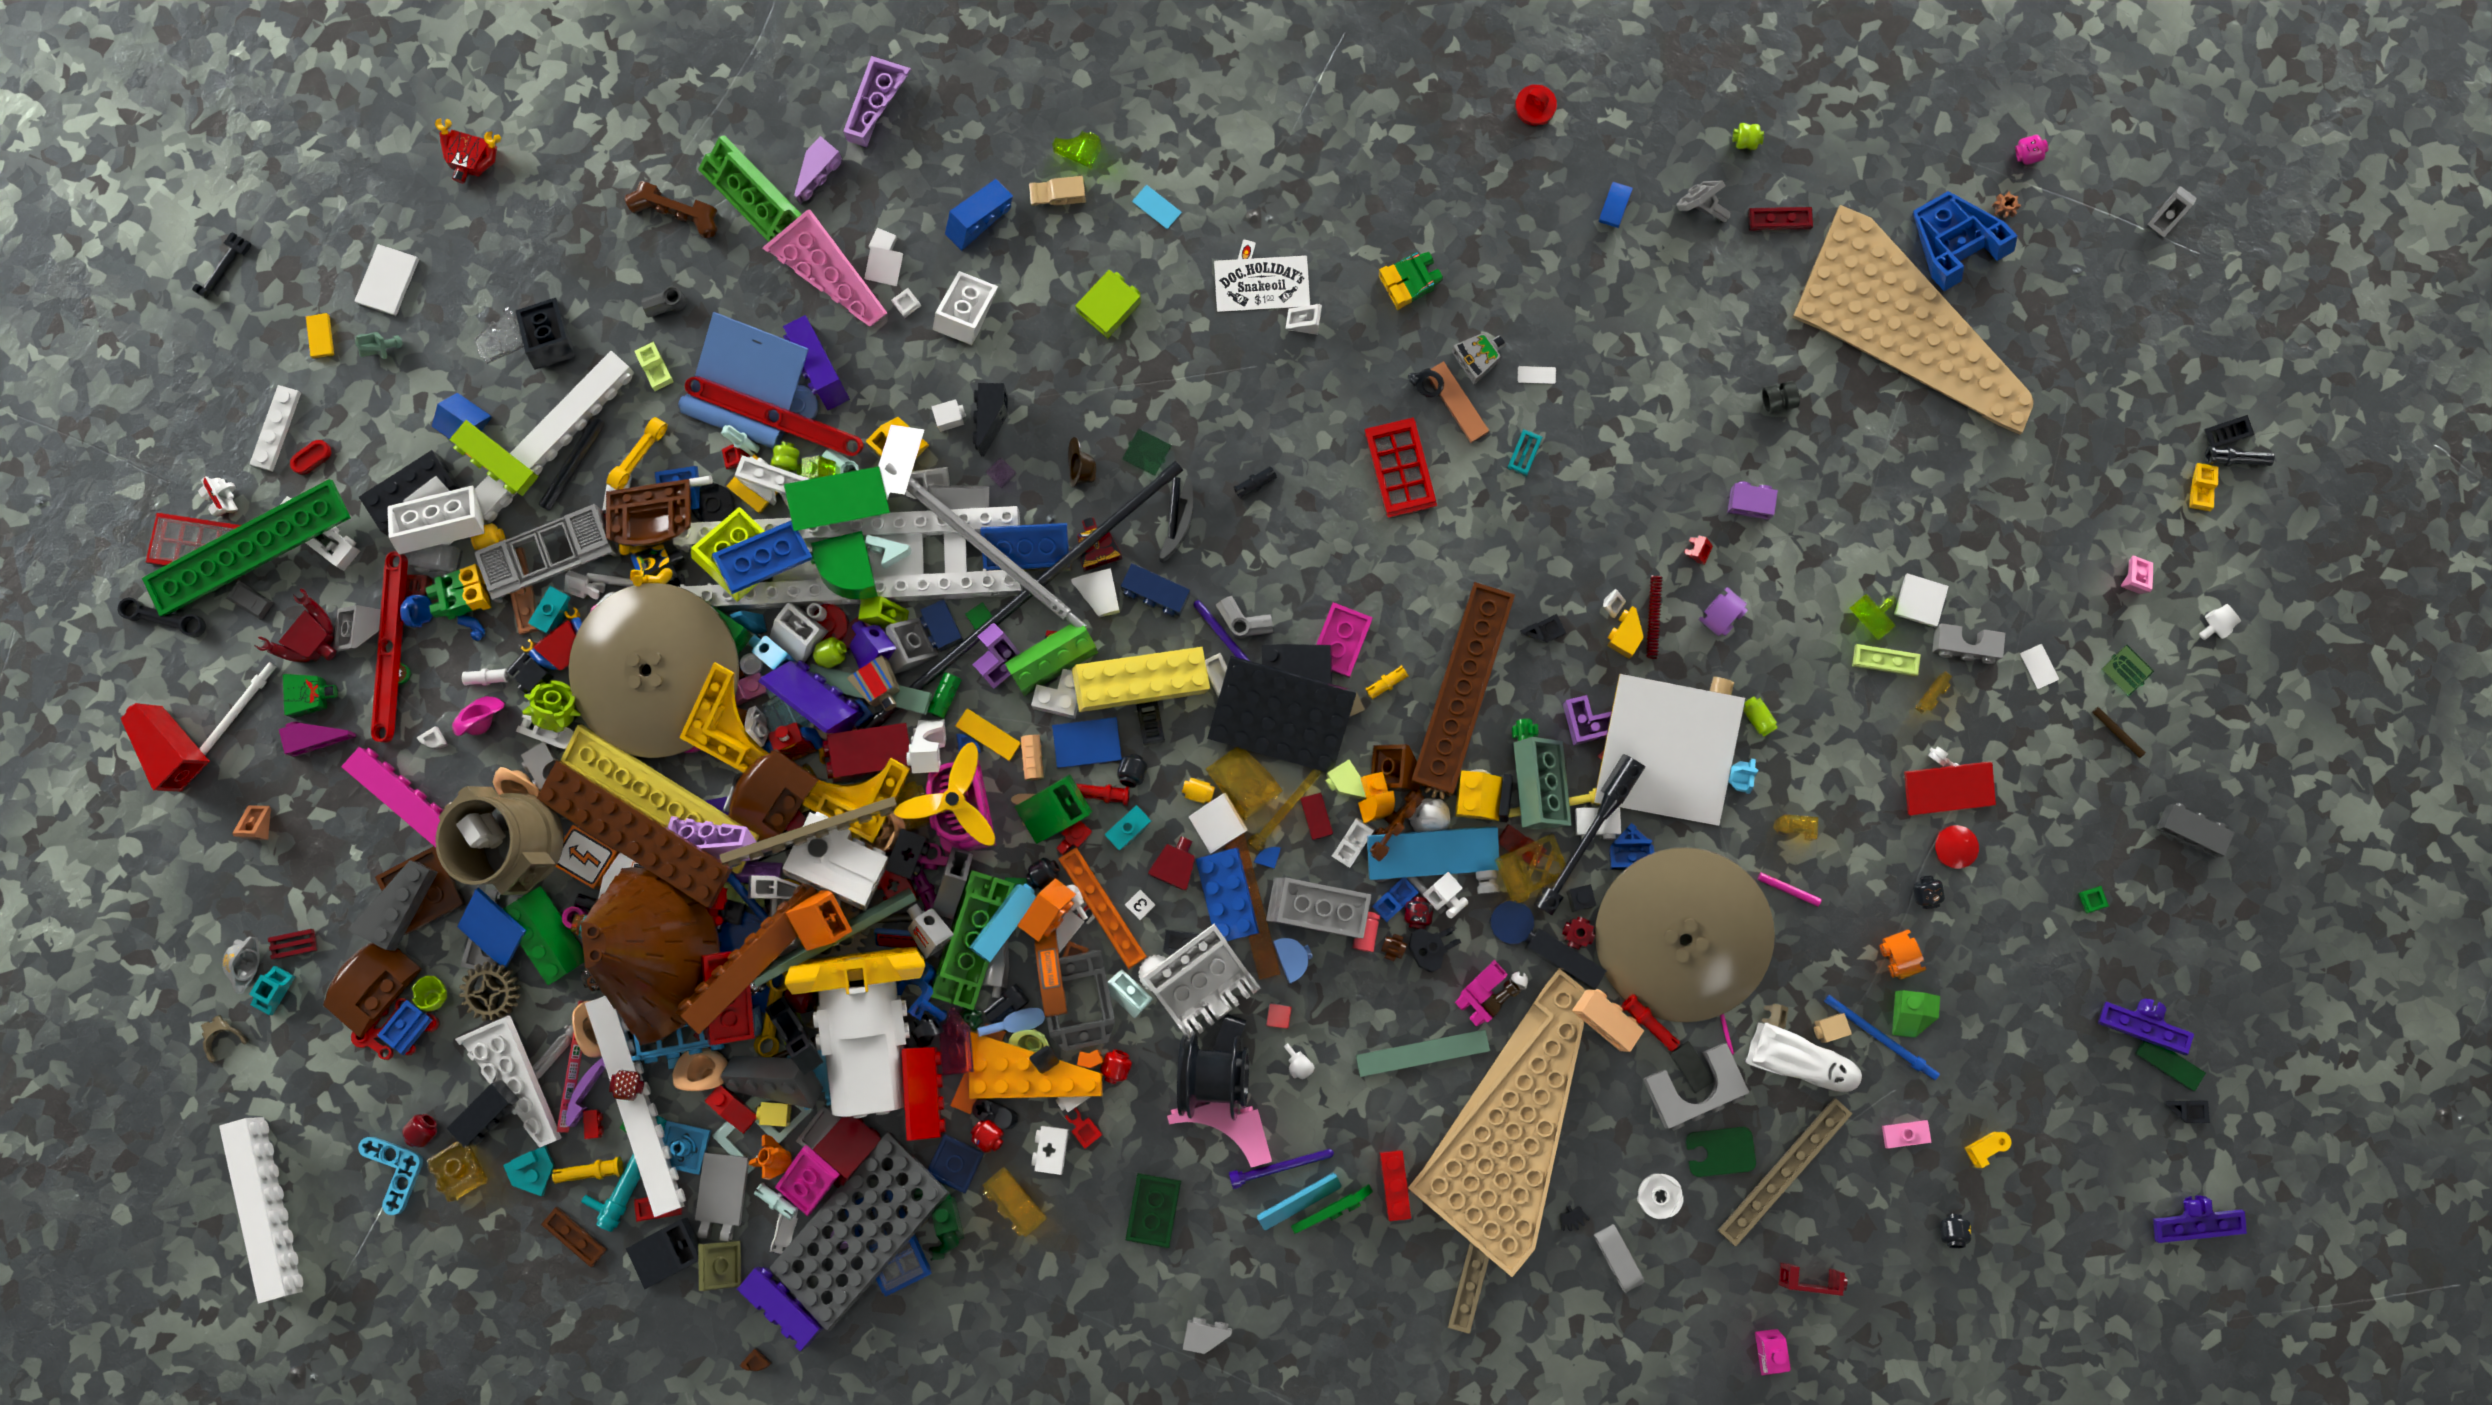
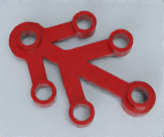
(371, 1034)

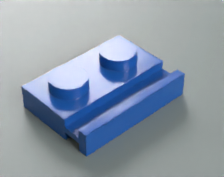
(405, 1027)

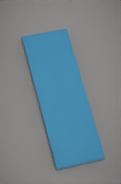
(1435, 853)

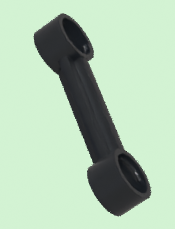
(169, 620)

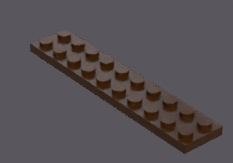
(1463, 688)
(634, 834)

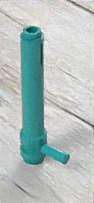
(616, 1204)

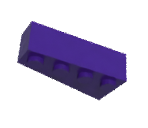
(817, 364)
(780, 1307)

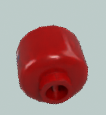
(1116, 1066)
(987, 1136)

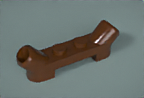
(649, 195)

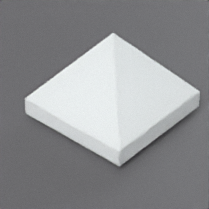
(1614, 603)

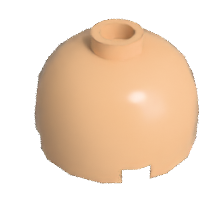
(888, 834)

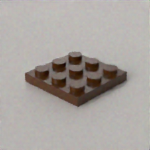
(441, 897)

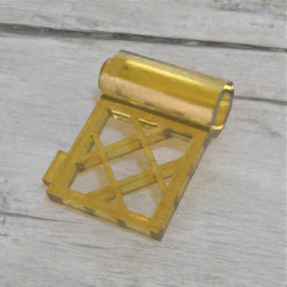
(1518, 878)

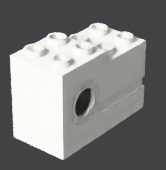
(837, 865)

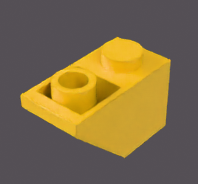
(1628, 635)

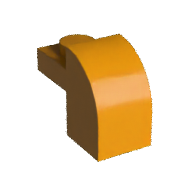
(1378, 801)

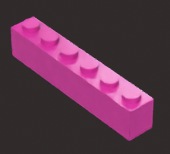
(394, 792)

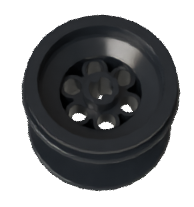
(1211, 1076)

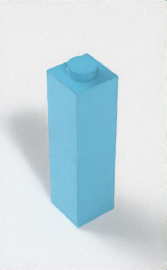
(1003, 922)

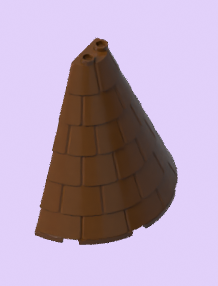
(647, 950)

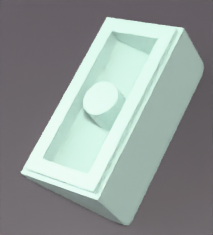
(1128, 993)

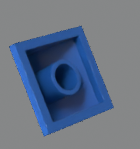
(454, 411)

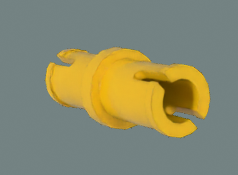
(1387, 682)

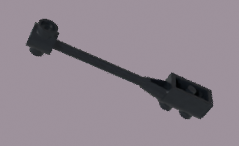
(1615, 792)

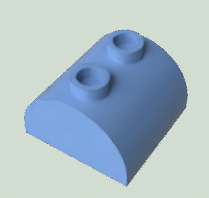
(1292, 958)

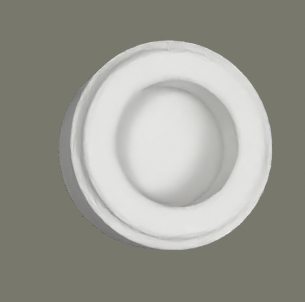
(751, 664)

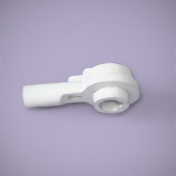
(1940, 757)

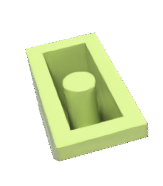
(1346, 781)

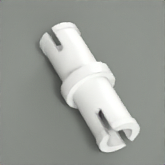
(485, 677)

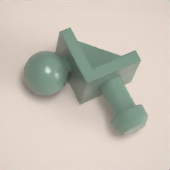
(374, 344)

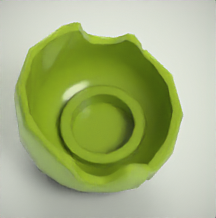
(429, 993)

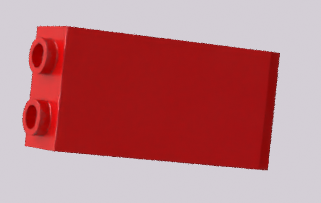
(162, 747)

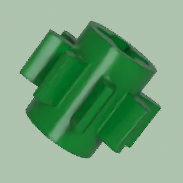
(1524, 729)

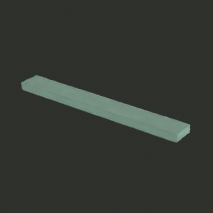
(857, 924)

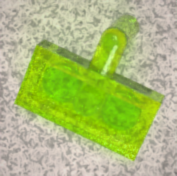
(1873, 615)

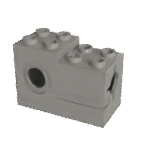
(1318, 907)

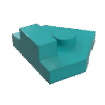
(531, 1170)

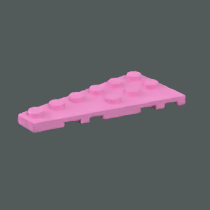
(819, 261)

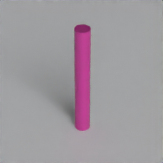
(1789, 889)

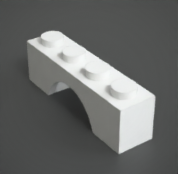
(925, 745)

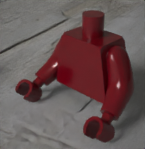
(307, 637)

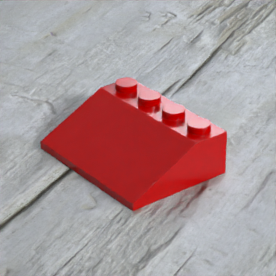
(922, 1093)

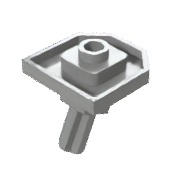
(1704, 199)

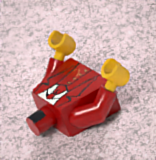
(466, 152)

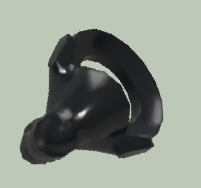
(1418, 378)

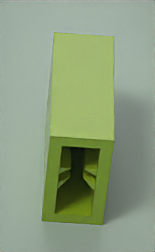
(1108, 303)

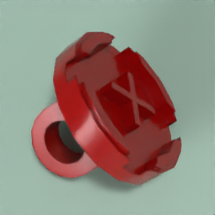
(1536, 105)

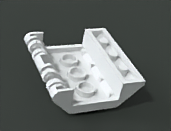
(1199, 980)

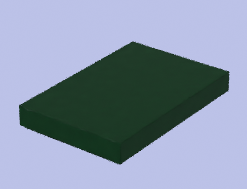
(1153, 1210)

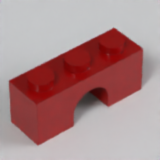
(1395, 1185)

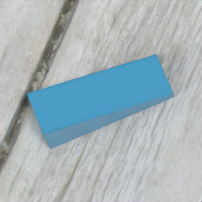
(751, 621)

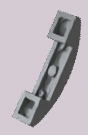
(1171, 546)

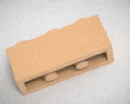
(1608, 1020)

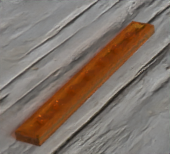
(1260, 943)

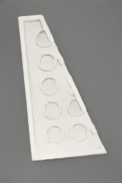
(503, 1057)

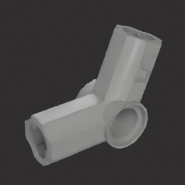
(1254, 625)

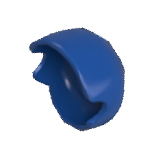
(416, 610)

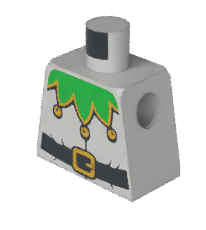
(1478, 355)

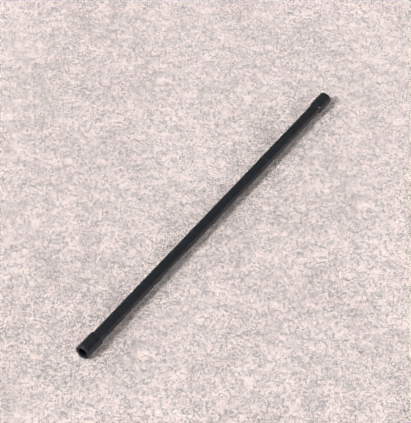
(1165, 477)

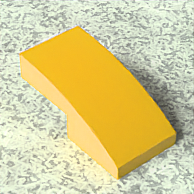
(2203, 485)

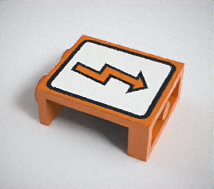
(585, 857)

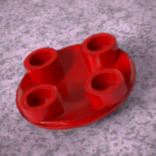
(1956, 847)

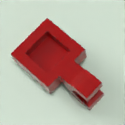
(1074, 835)

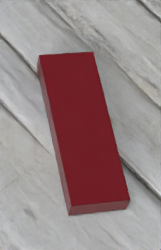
(1780, 218)

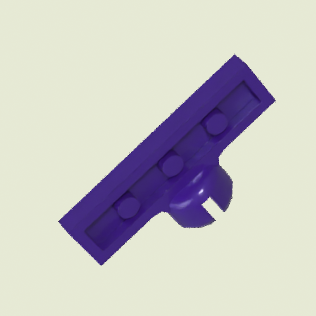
(2147, 1024)
(2199, 1222)

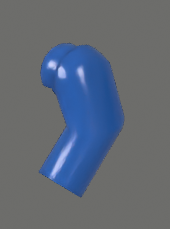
(477, 629)

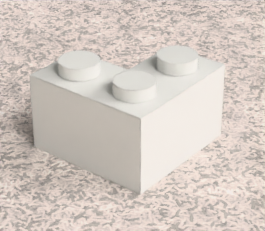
(1057, 701)

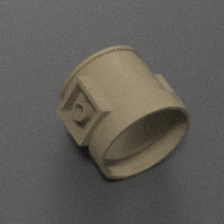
(533, 848)

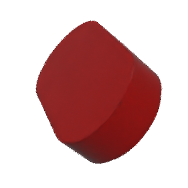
(310, 457)

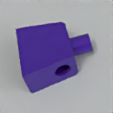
(870, 643)

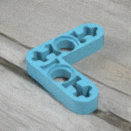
(400, 1163)

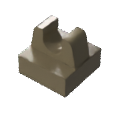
(1778, 1015)

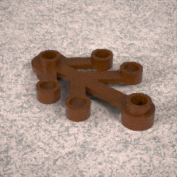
(1396, 822)

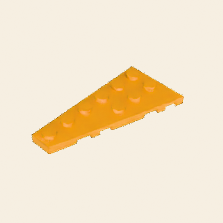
(1008, 1073)

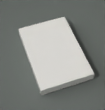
(386, 280)

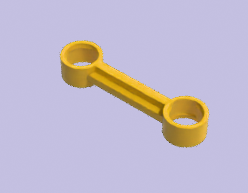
(620, 474)
(768, 1028)

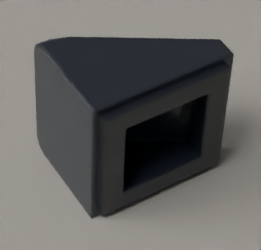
(1044, 1059)

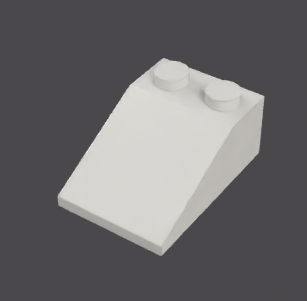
(964, 308)

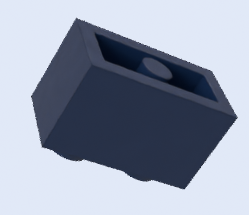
(941, 625)

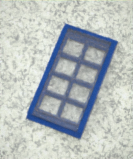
(906, 1266)

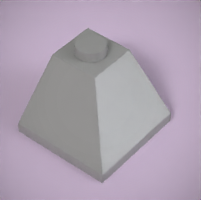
(355, 626)
(911, 645)

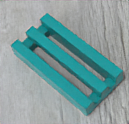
(1518, 469)

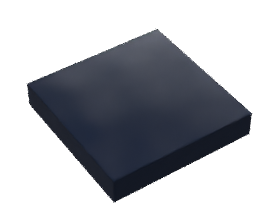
(955, 1163)

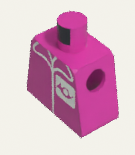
(1772, 1352)

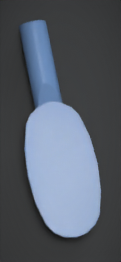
(1017, 1021)

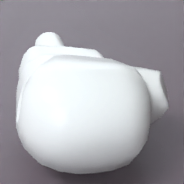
(1078, 902)
(1300, 1065)

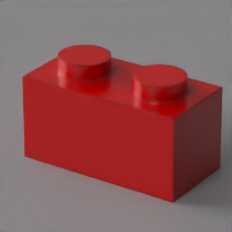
(592, 1124)

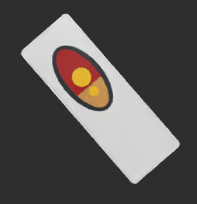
(1246, 249)

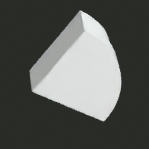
(433, 738)

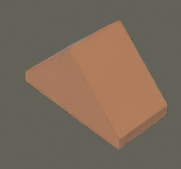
(254, 823)

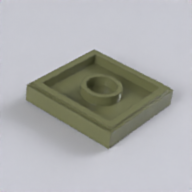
(719, 1265)

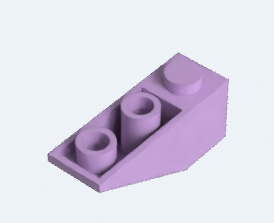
(817, 164)

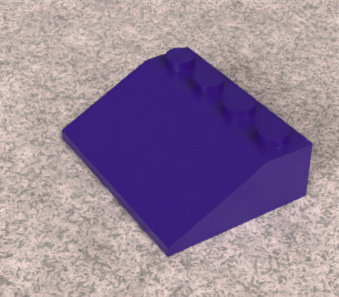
(813, 697)

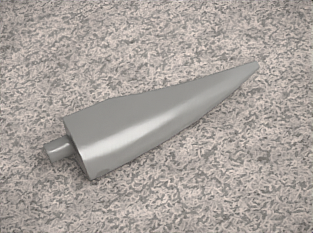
(998, 971)

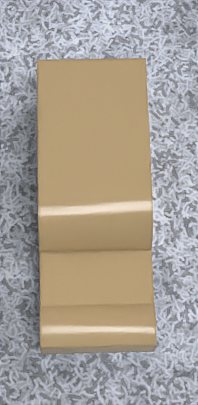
(1058, 191)

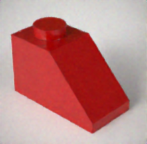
(731, 1108)

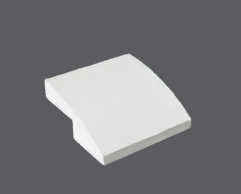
(1218, 823)

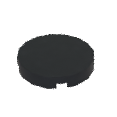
(714, 503)

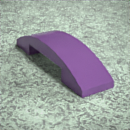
(575, 1108)

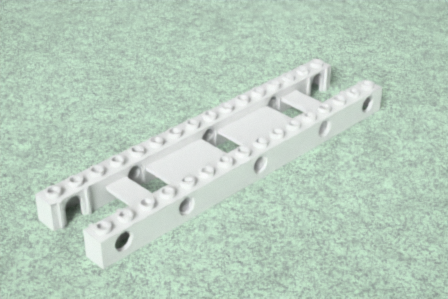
(896, 583)

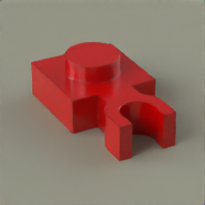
(1085, 1131)

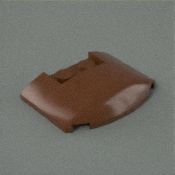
(648, 513)
(770, 794)
(368, 986)

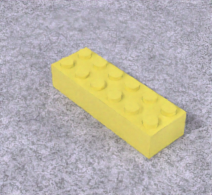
(1140, 679)

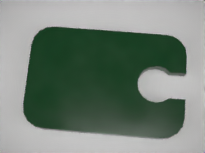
(1727, 1151)

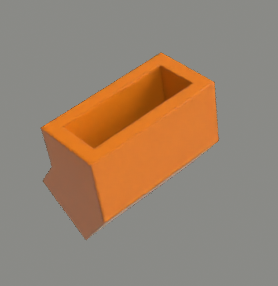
(1090, 1059)

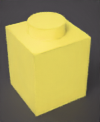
(774, 1114)

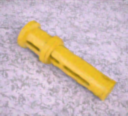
(598, 1169)

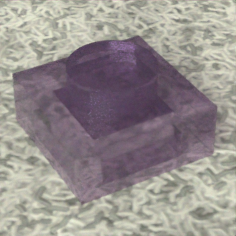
(1001, 473)

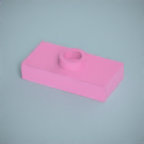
(1906, 1134)

